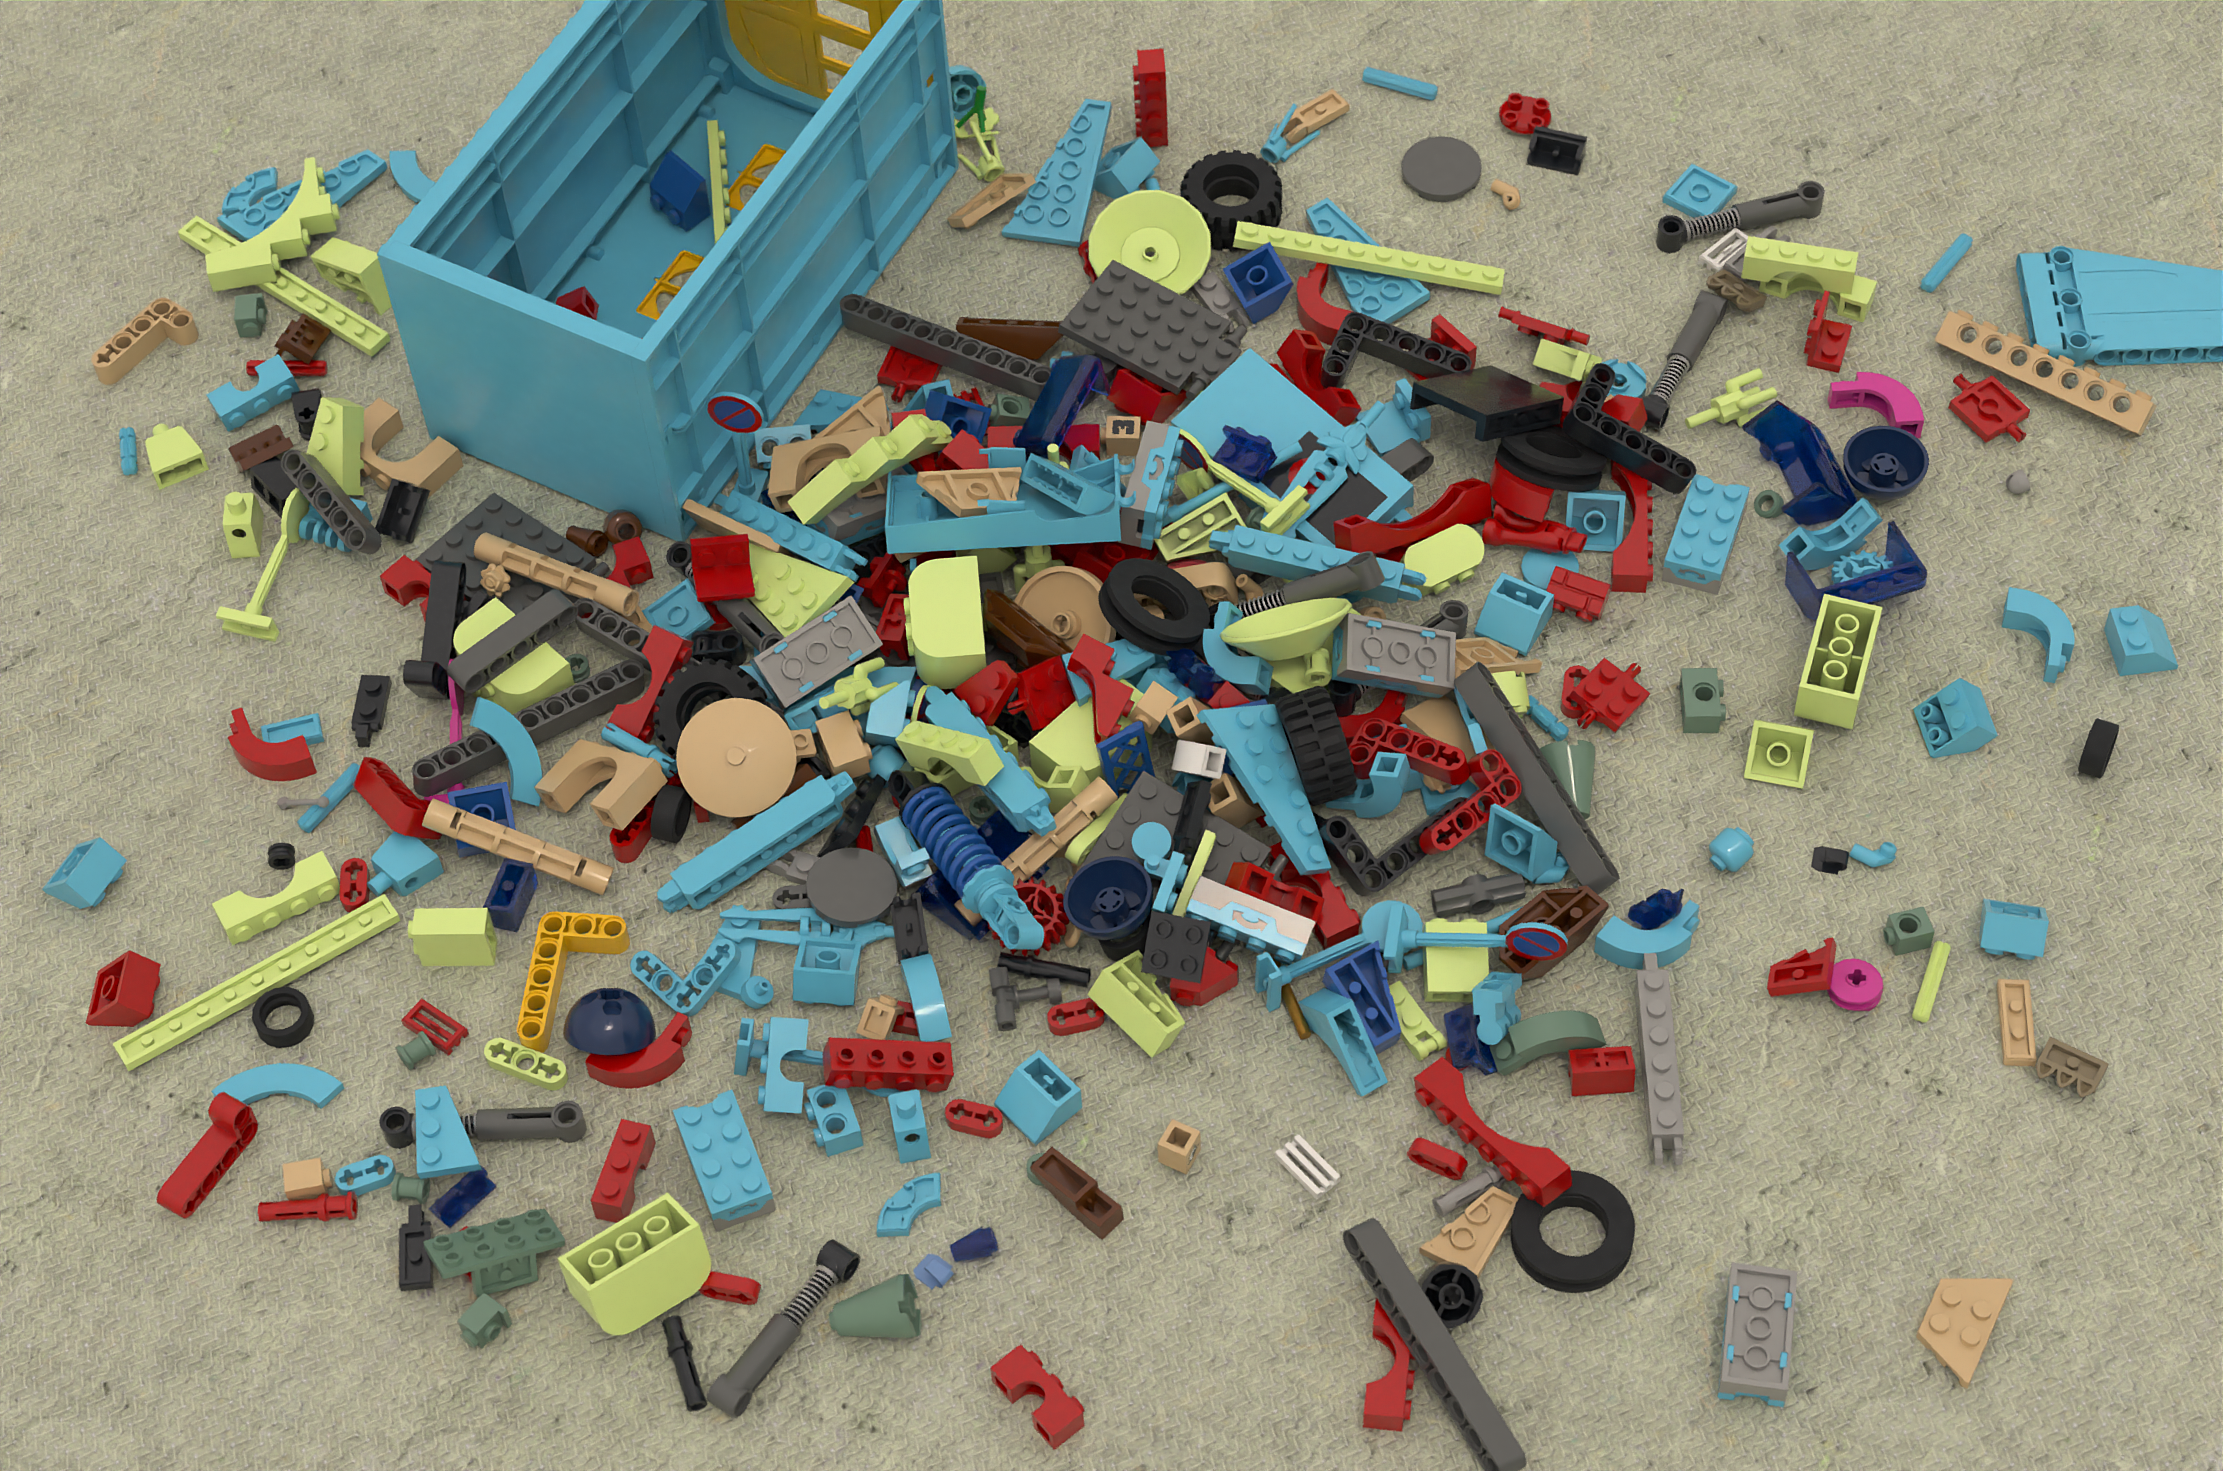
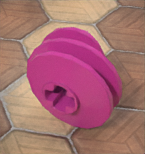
(1856, 985)

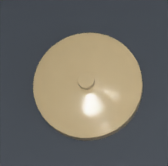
(1066, 604)
(736, 758)

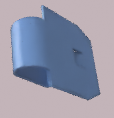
(933, 1271)

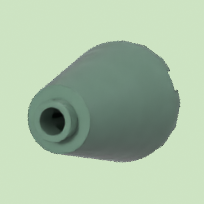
(1574, 769)
(879, 1311)

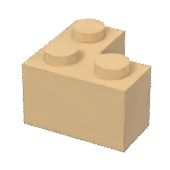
(843, 745)

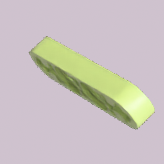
(1085, 841)

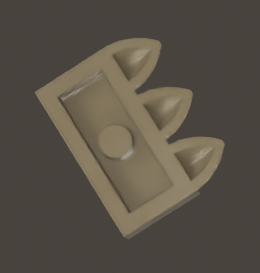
(1736, 291)
(2070, 1067)

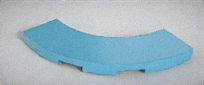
(408, 175)
(1471, 724)
(517, 746)
(286, 1078)

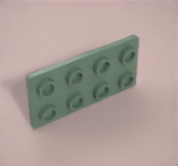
(497, 1252)

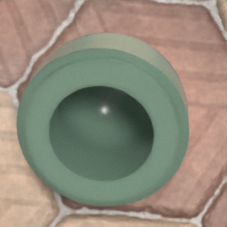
(1766, 495)

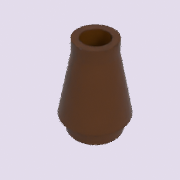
(587, 539)

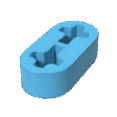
(365, 1175)

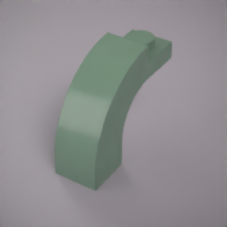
(1544, 1035)

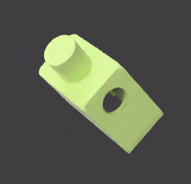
(173, 455)
(241, 514)

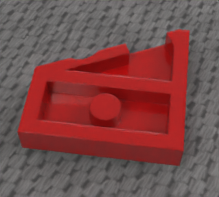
(989, 690)
(1803, 971)

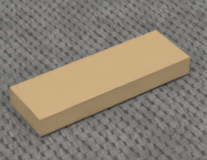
(2016, 1022)

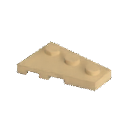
(991, 197)
(1475, 1233)

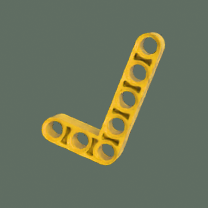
(551, 969)

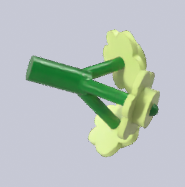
(983, 118)

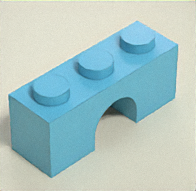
(238, 406)
(782, 1036)

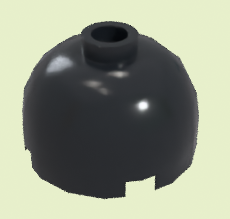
(1452, 1292)

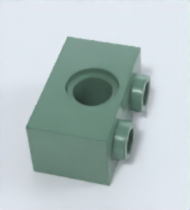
(1699, 685)

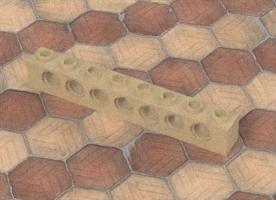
(1952, 337)

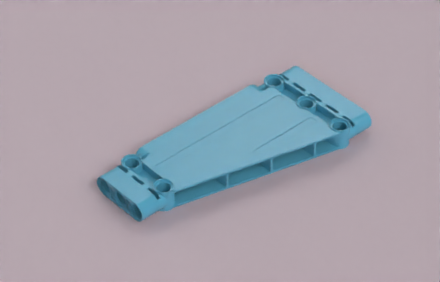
(2121, 308)

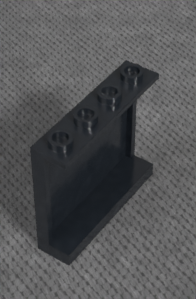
(1493, 398)

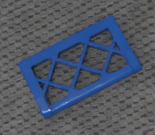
(1121, 741)

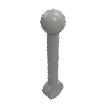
(284, 802)

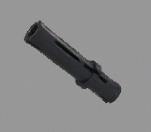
(1038, 968)
(680, 1351)

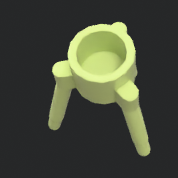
(989, 166)

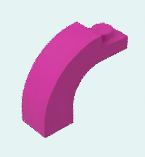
(1882, 395)

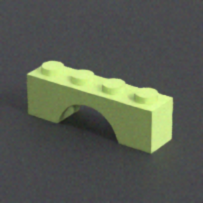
(1829, 266)
(1850, 306)
(968, 754)
(247, 916)

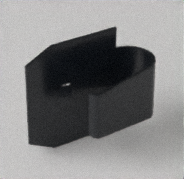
(1834, 860)

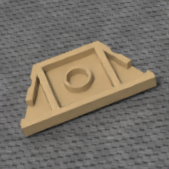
(866, 413)
(962, 488)
(1492, 655)
(1962, 1321)

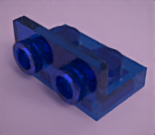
(1245, 454)
(1464, 1042)

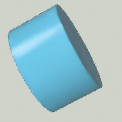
(1151, 839)

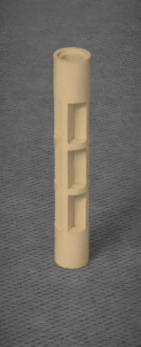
(556, 574)
(517, 846)
(1039, 850)

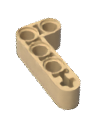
(141, 336)
(1211, 579)

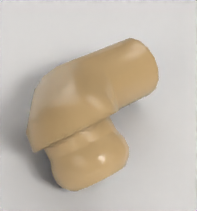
(1509, 193)
(1250, 588)

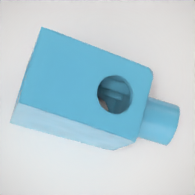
(403, 865)
(909, 1119)

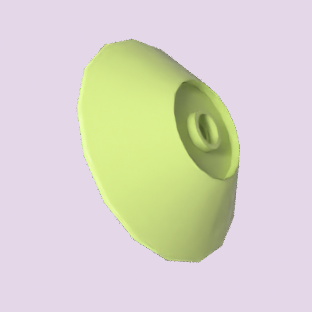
(1156, 224)
(1287, 629)

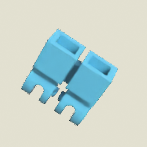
(316, 527)
(1496, 1005)

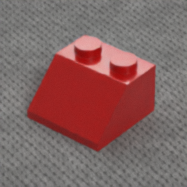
(1143, 398)
(1102, 556)
(124, 991)

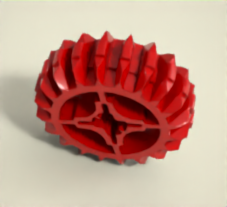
(1032, 896)

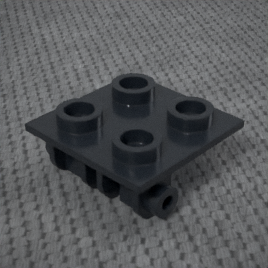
(1176, 946)

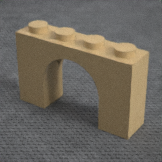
(798, 461)
(427, 469)
(587, 764)
(1227, 794)

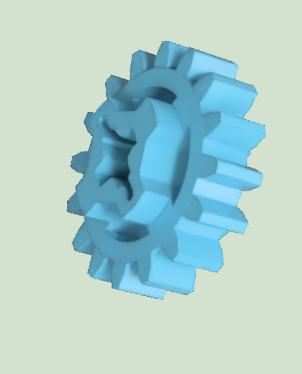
(1858, 566)

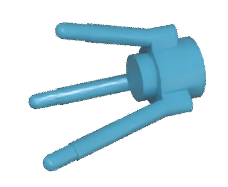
(1276, 145)

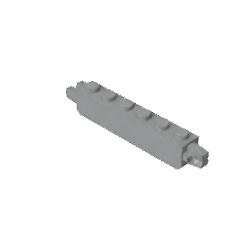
(1658, 1061)

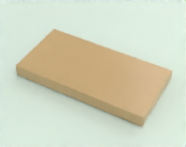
(725, 526)
(1443, 721)

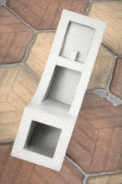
(1199, 759)

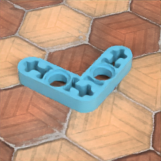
(682, 987)

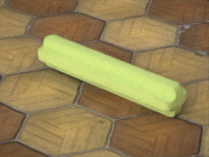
(1931, 981)

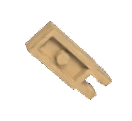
(1315, 115)

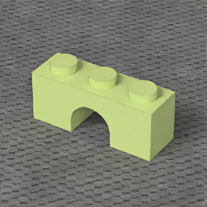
(1062, 786)

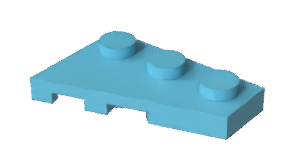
(825, 409)
(1128, 661)
(744, 970)
(440, 1136)

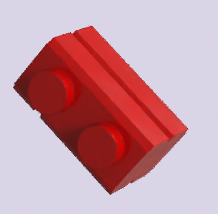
(1578, 594)

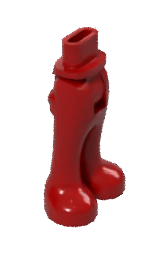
(1519, 531)

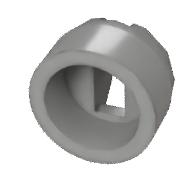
(2018, 482)

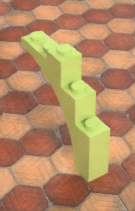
(286, 238)
(877, 457)

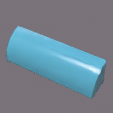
(1065, 486)

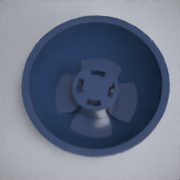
(1885, 462)
(1109, 898)
(609, 1022)

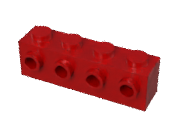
(1152, 97)
(887, 1064)

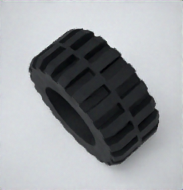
(1233, 175)
(692, 686)
(1317, 745)

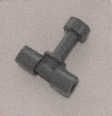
(1009, 997)

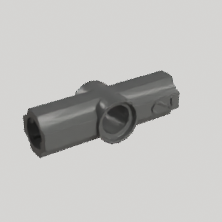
(1478, 894)

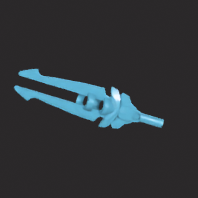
(1343, 445)
(866, 933)

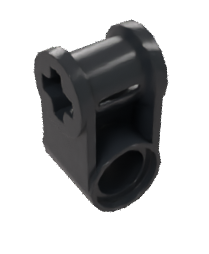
(305, 410)
(719, 645)

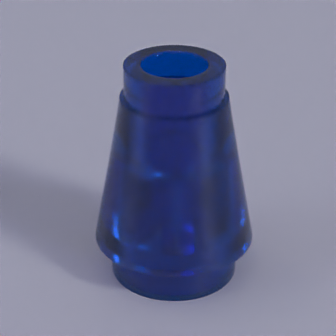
(975, 1245)

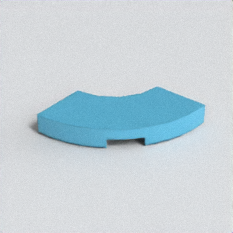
(251, 190)
(907, 1204)

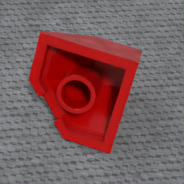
(1215, 980)

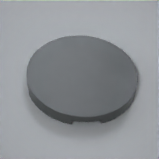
(1441, 168)
(851, 887)

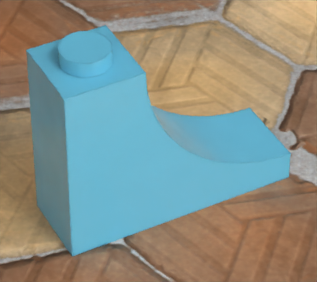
(1340, 1027)

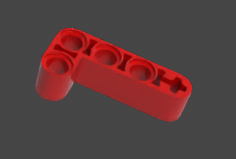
(1445, 764)
(392, 799)
(1468, 810)
(634, 837)
(211, 1157)

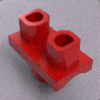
(885, 578)

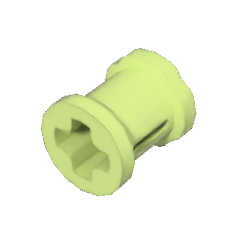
(1316, 667)

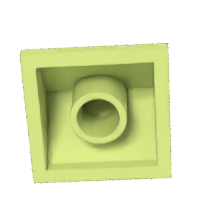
(1778, 753)

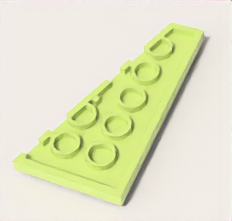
(791, 589)

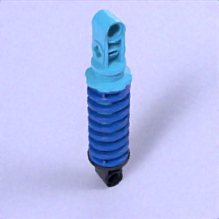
(964, 858)

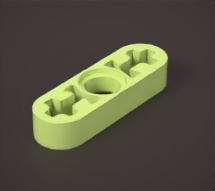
(534, 1074)

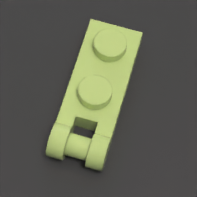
(1415, 1024)

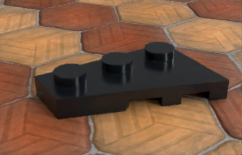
(854, 816)

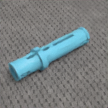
(632, 744)

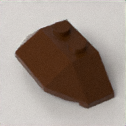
(1016, 336)
(1019, 631)
(1569, 910)

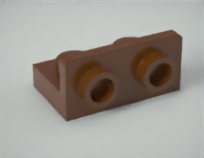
(302, 338)
(260, 448)

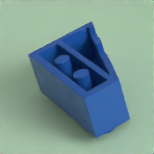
(1365, 982)

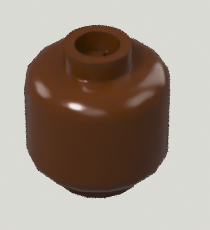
(624, 521)

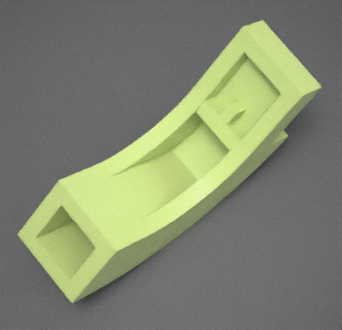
(1565, 360)

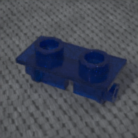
(1186, 665)
(1657, 909)
(462, 1197)

